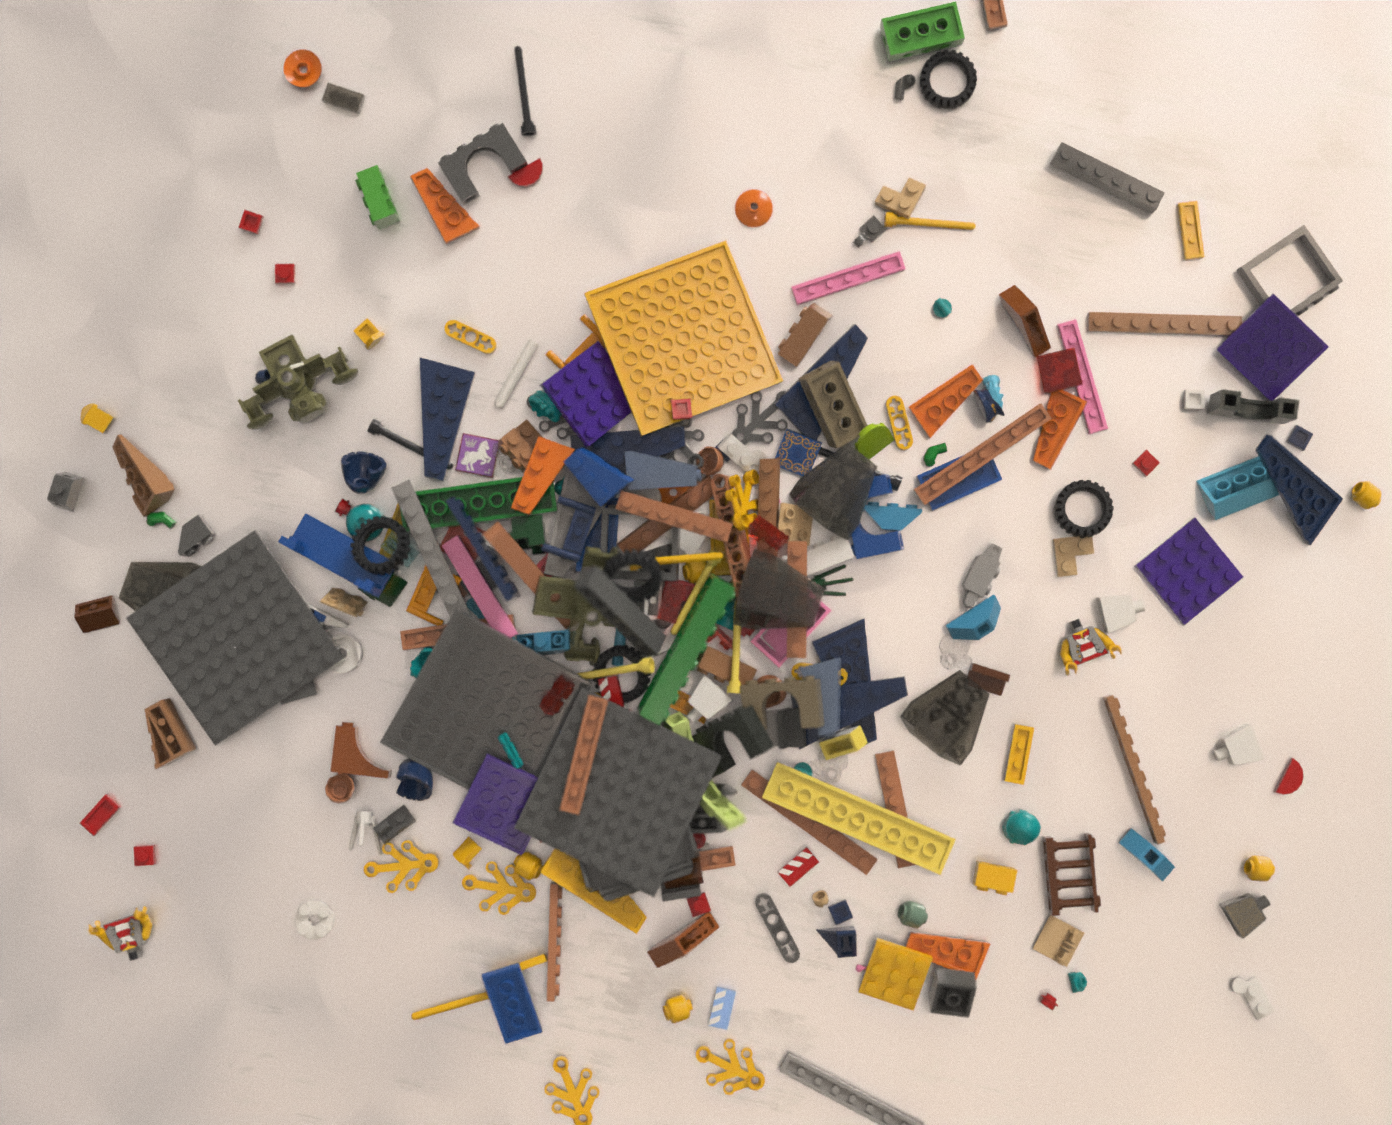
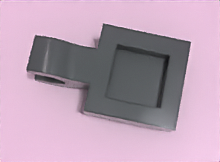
(870, 231)

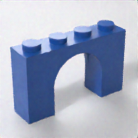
(871, 545)

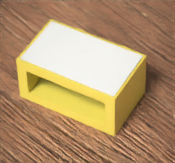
(843, 742)

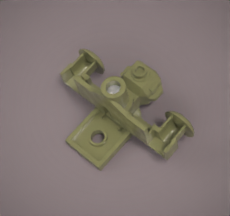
(294, 382)
(574, 607)

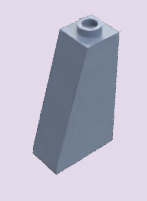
(659, 472)
(830, 677)

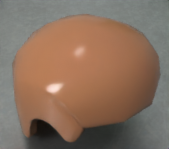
(712, 459)
(340, 788)

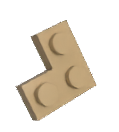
(903, 202)
(1065, 551)

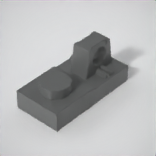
(394, 824)

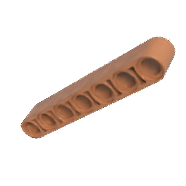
(741, 545)
(518, 561)

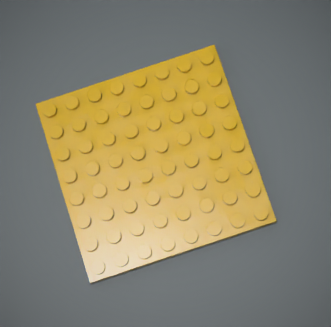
(683, 336)

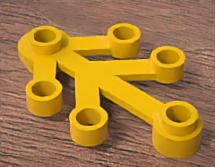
(740, 518)
(403, 865)
(502, 888)
(733, 1068)
(573, 1095)

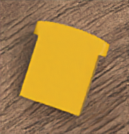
(369, 334)
(95, 417)
(467, 852)

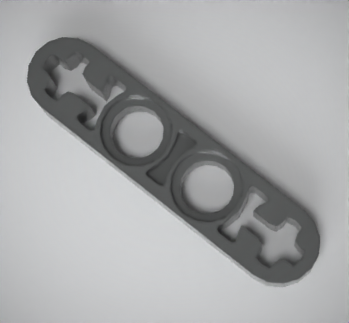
(779, 926)

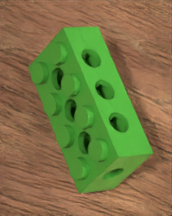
(927, 20)

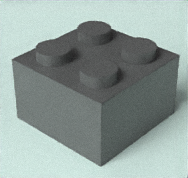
(952, 992)

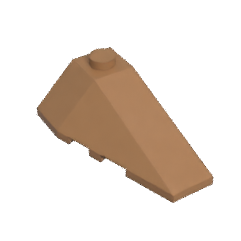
(148, 482)

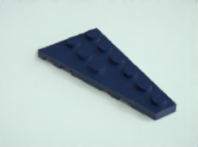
(443, 401)
(794, 401)
(612, 445)
(1301, 490)
(486, 554)
(851, 647)
(862, 700)

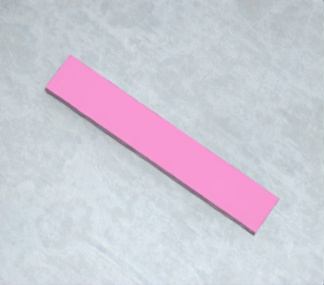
(848, 278)
(1093, 412)
(478, 586)

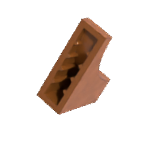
(1027, 319)
(349, 756)
(683, 941)

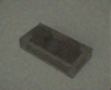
(343, 98)

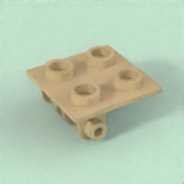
(795, 523)
(342, 601)
(1058, 940)

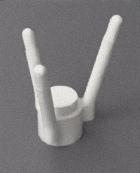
(363, 820)

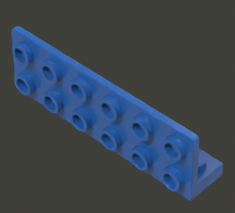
(333, 552)

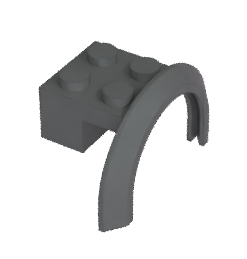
(703, 822)

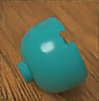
(360, 514)

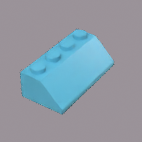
(1236, 488)

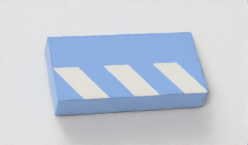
(722, 1008)

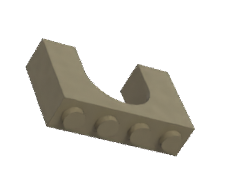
(805, 691)

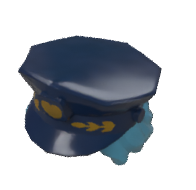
(989, 398)

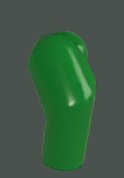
(932, 452)
(160, 517)

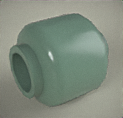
(912, 914)

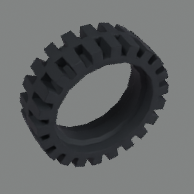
(964, 63)
(1093, 488)
(364, 533)
(635, 559)
(634, 657)

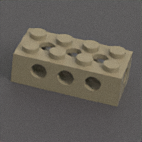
(822, 404)

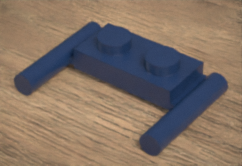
(577, 531)

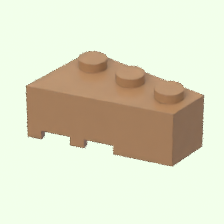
(804, 333)
(721, 664)
(167, 733)

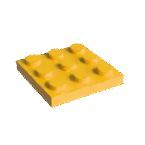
(895, 974)

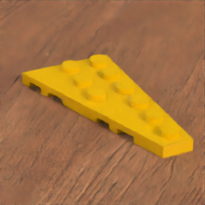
(568, 874)

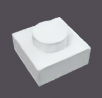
(1194, 399)

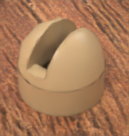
(817, 898)

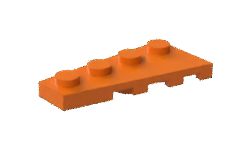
(443, 208)
(943, 401)
(1065, 412)
(540, 473)
(950, 952)

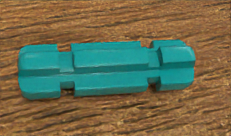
(510, 750)

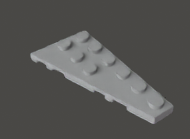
(575, 491)

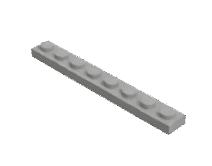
(429, 547)
(843, 1093)

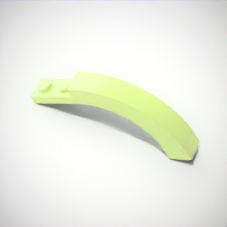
(712, 801)

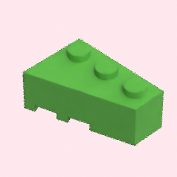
(377, 197)

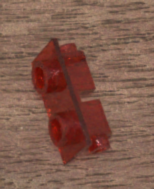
(561, 688)

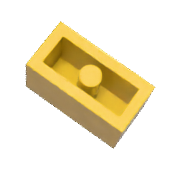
(994, 877)

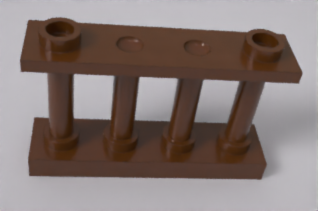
(1054, 885)

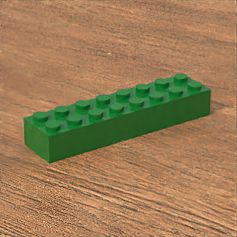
(482, 501)
(685, 649)

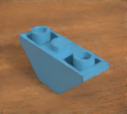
(891, 516)
(976, 621)
(547, 642)
(1147, 854)

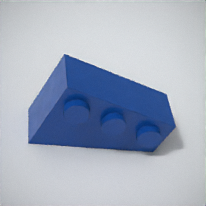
(597, 476)

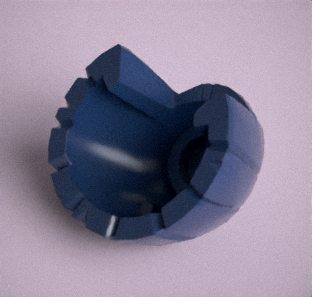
(362, 471)
(415, 781)

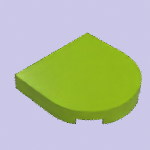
(873, 439)

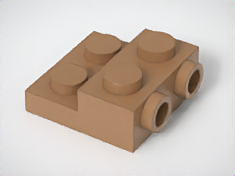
(519, 444)

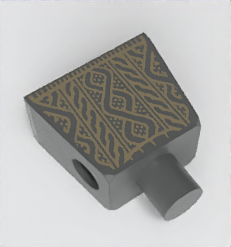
(65, 490)
(1245, 913)

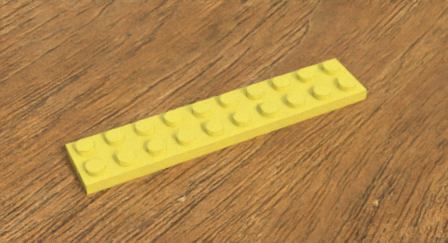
(858, 818)

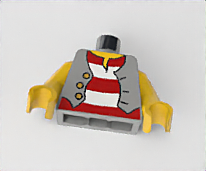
(1085, 645)
(125, 933)

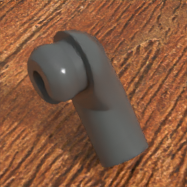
(903, 84)

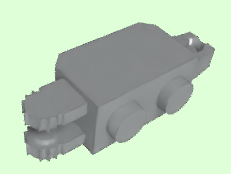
(980, 575)

